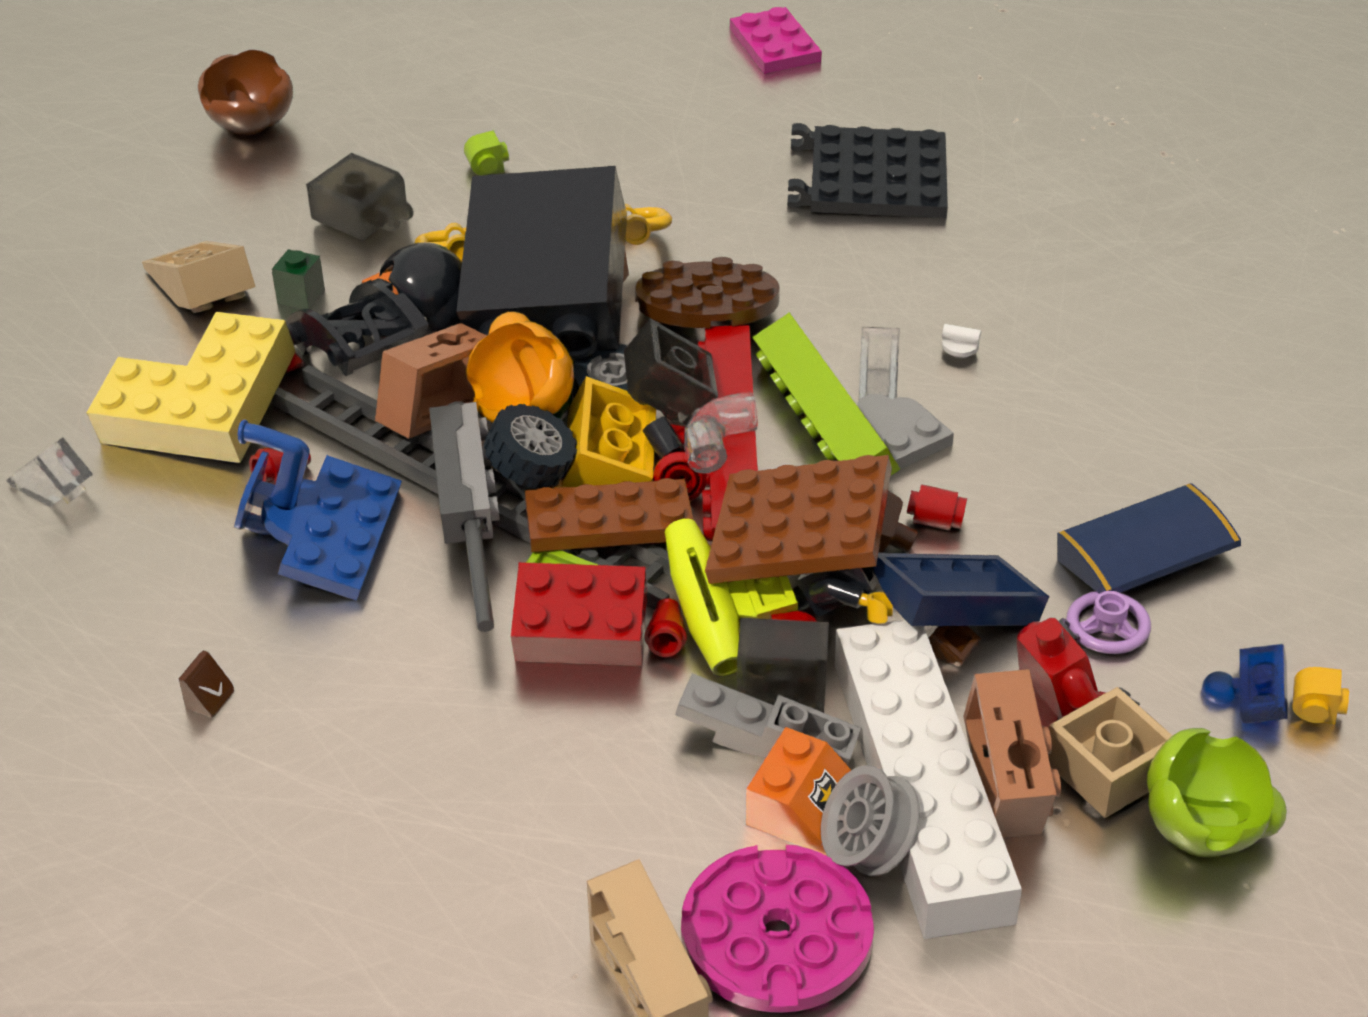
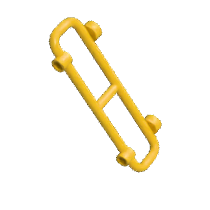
(638, 229)

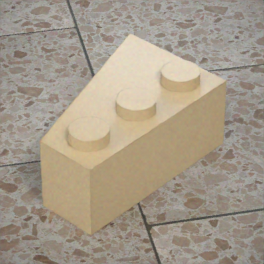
(643, 946)

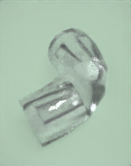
(712, 424)

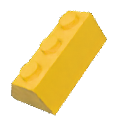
(608, 436)

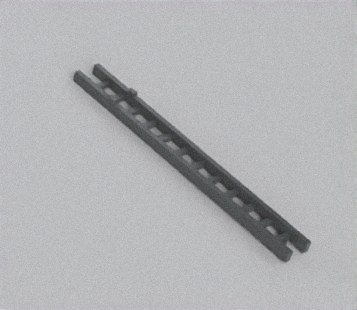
(425, 473)

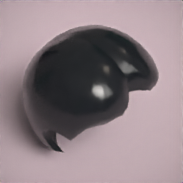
(430, 279)

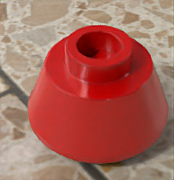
(676, 467)

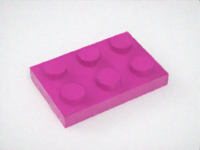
(775, 40)

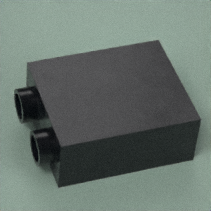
(548, 251)

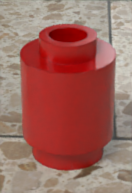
(937, 508)

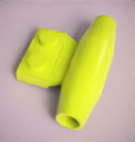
(715, 608)

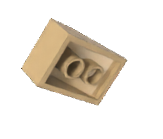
(202, 274)

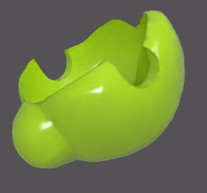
(1212, 794)

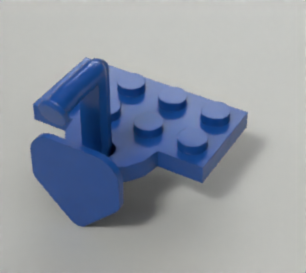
(325, 522)

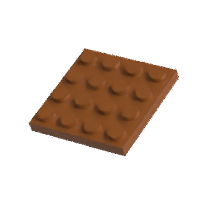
(800, 519)

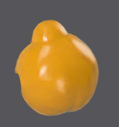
(519, 366)

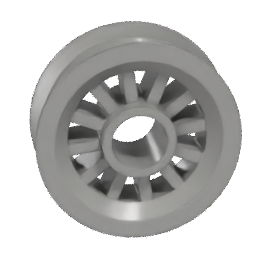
(870, 820)

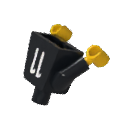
(843, 587)

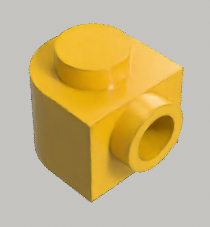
(1319, 695)

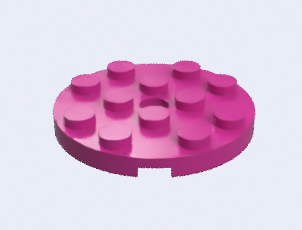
(782, 969)

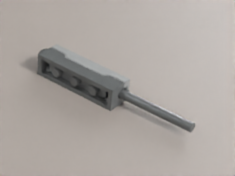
(464, 492)

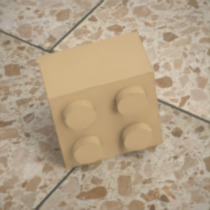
(1106, 750)

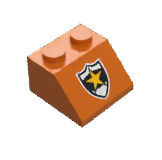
(793, 789)

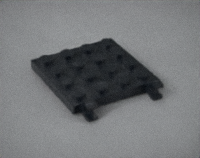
(872, 171)

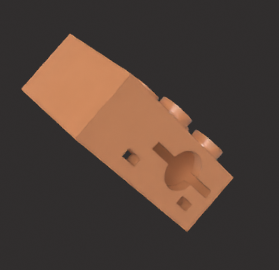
(424, 376)
(1017, 773)

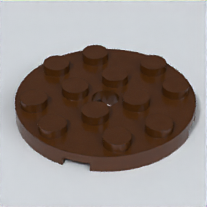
(707, 292)

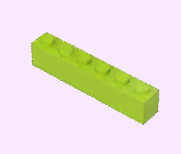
(817, 393)

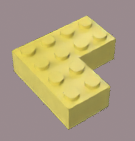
(200, 404)

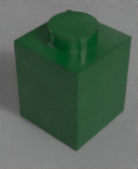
(298, 279)

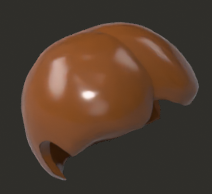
(245, 92)

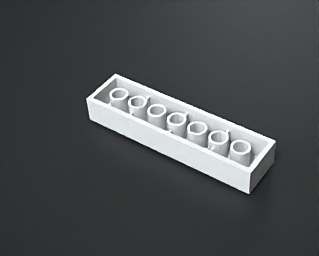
(910, 730)

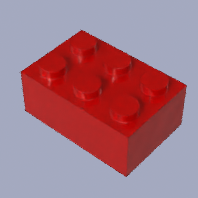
(579, 614)

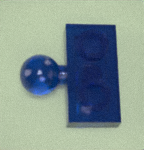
(1260, 684)

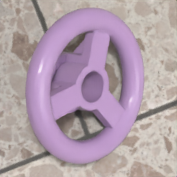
(1109, 617)

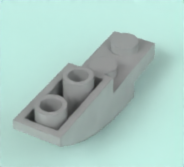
(755, 725)

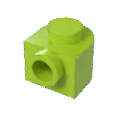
(486, 153)

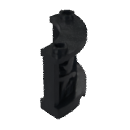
(370, 312)

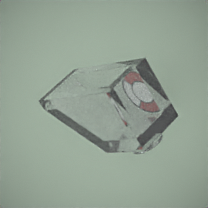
(52, 475)

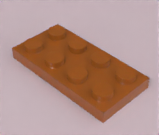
(604, 514)

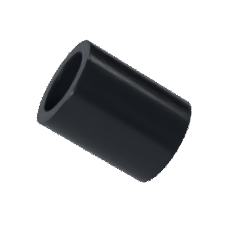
(662, 437)

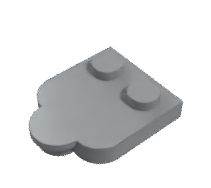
(905, 427)

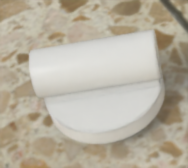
(960, 341)

